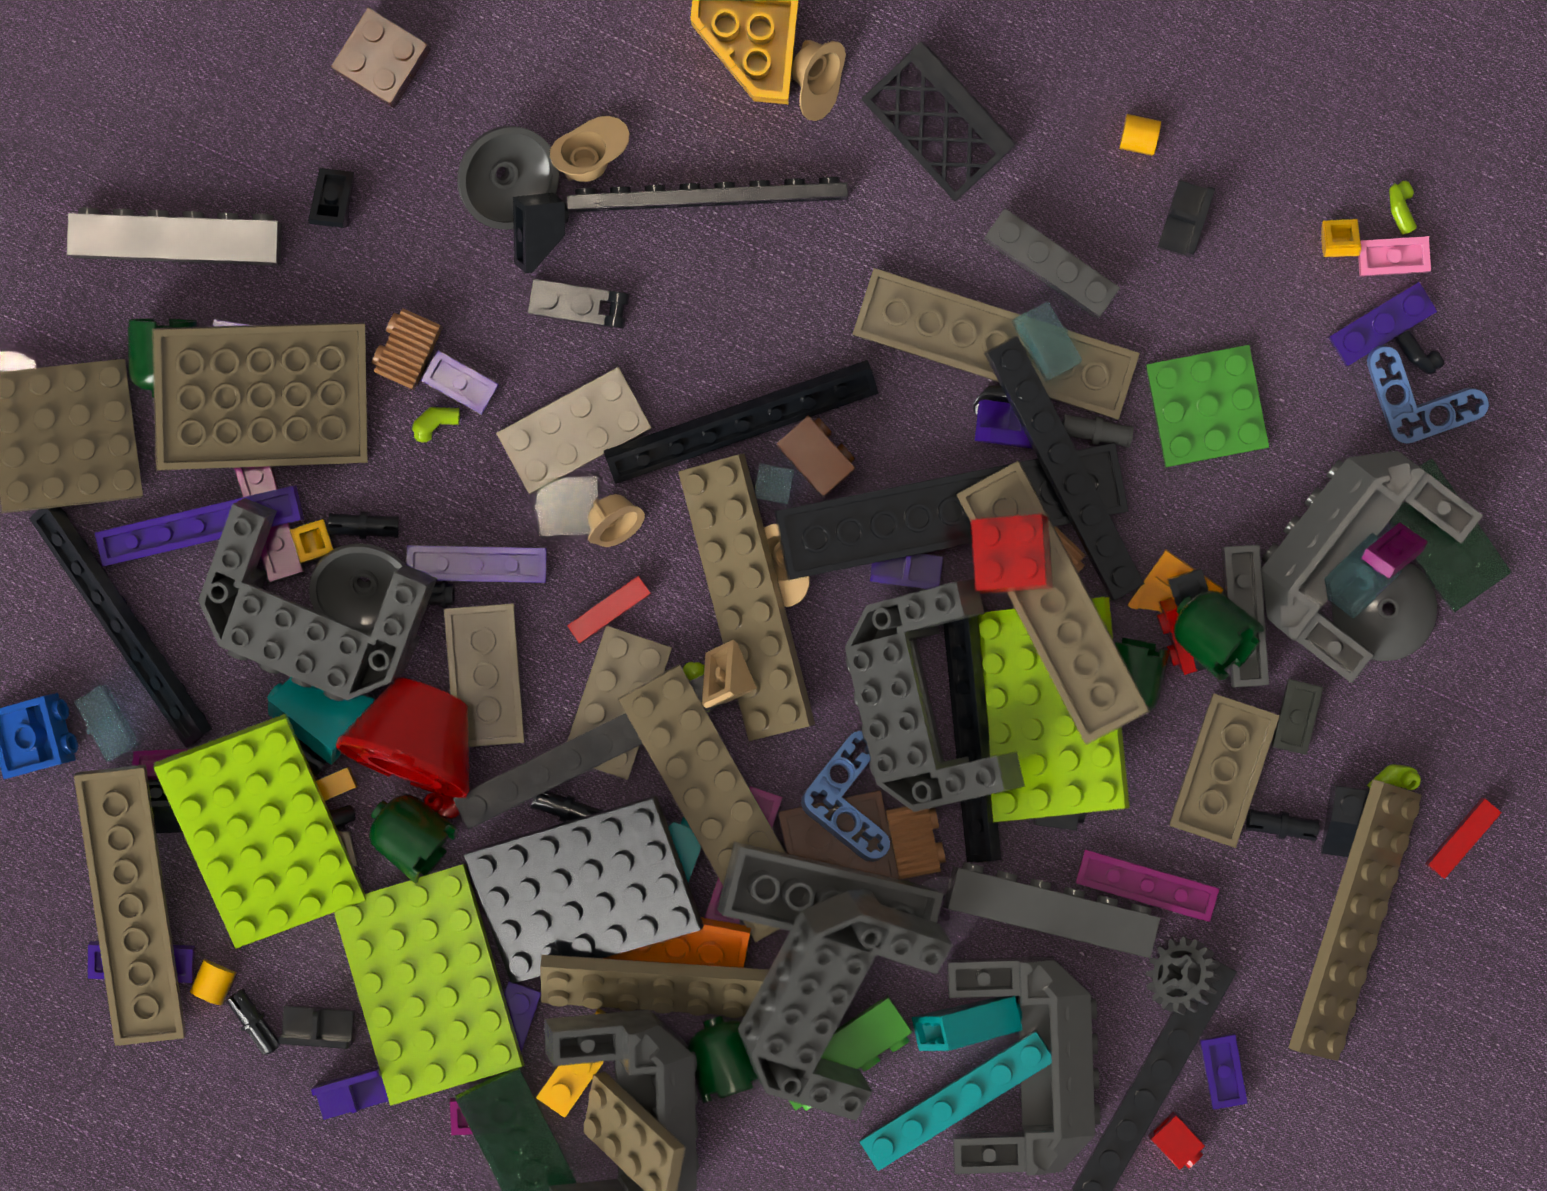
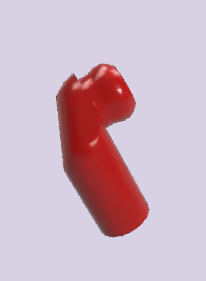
(442, 805)

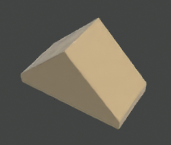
(725, 675)

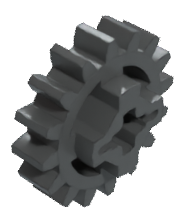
(1183, 975)

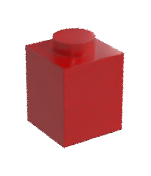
(1177, 1142)

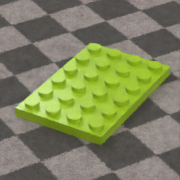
(1031, 719)
(260, 831)
(428, 985)

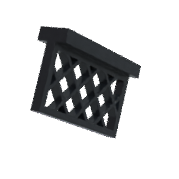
(961, 99)

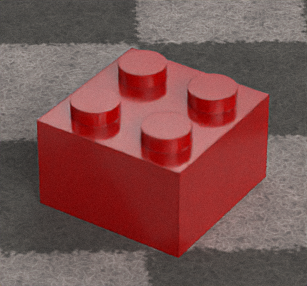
(1011, 553)

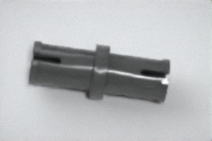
(1098, 430)

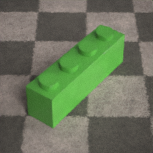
(865, 1037)

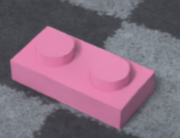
(1394, 256)

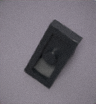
(332, 198)

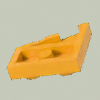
(1156, 584)

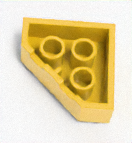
(752, 42)

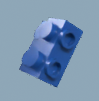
(35, 736)

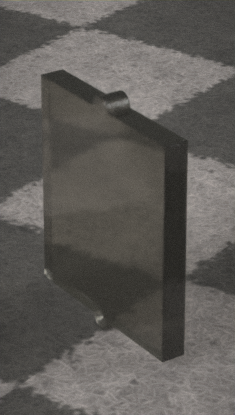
(566, 505)

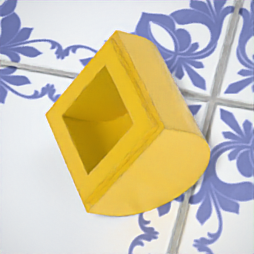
(1140, 134)
(1340, 238)
(311, 541)
(212, 982)

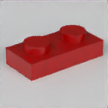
(1177, 654)

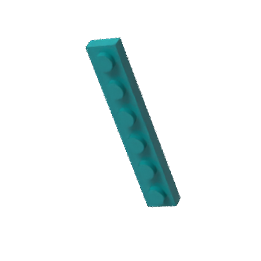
(957, 1100)

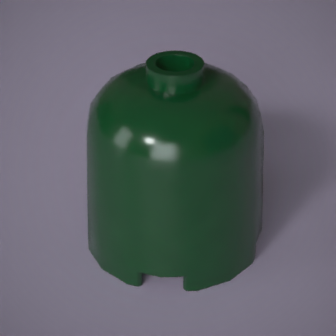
(141, 348)
(1216, 632)
(1145, 667)
(410, 835)
(721, 1060)

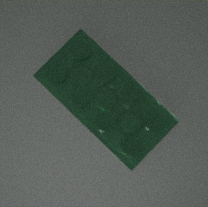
(1454, 568)
(514, 1134)

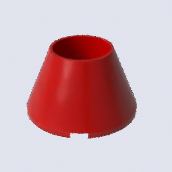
(415, 736)

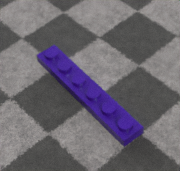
(188, 527)

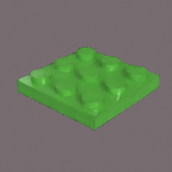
(1207, 406)

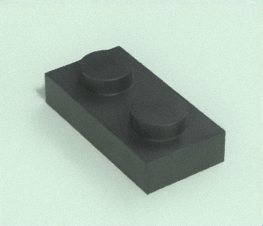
(1297, 716)

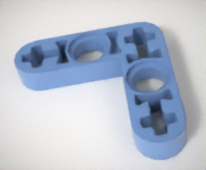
(1407, 407)
(833, 795)

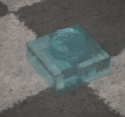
(773, 483)

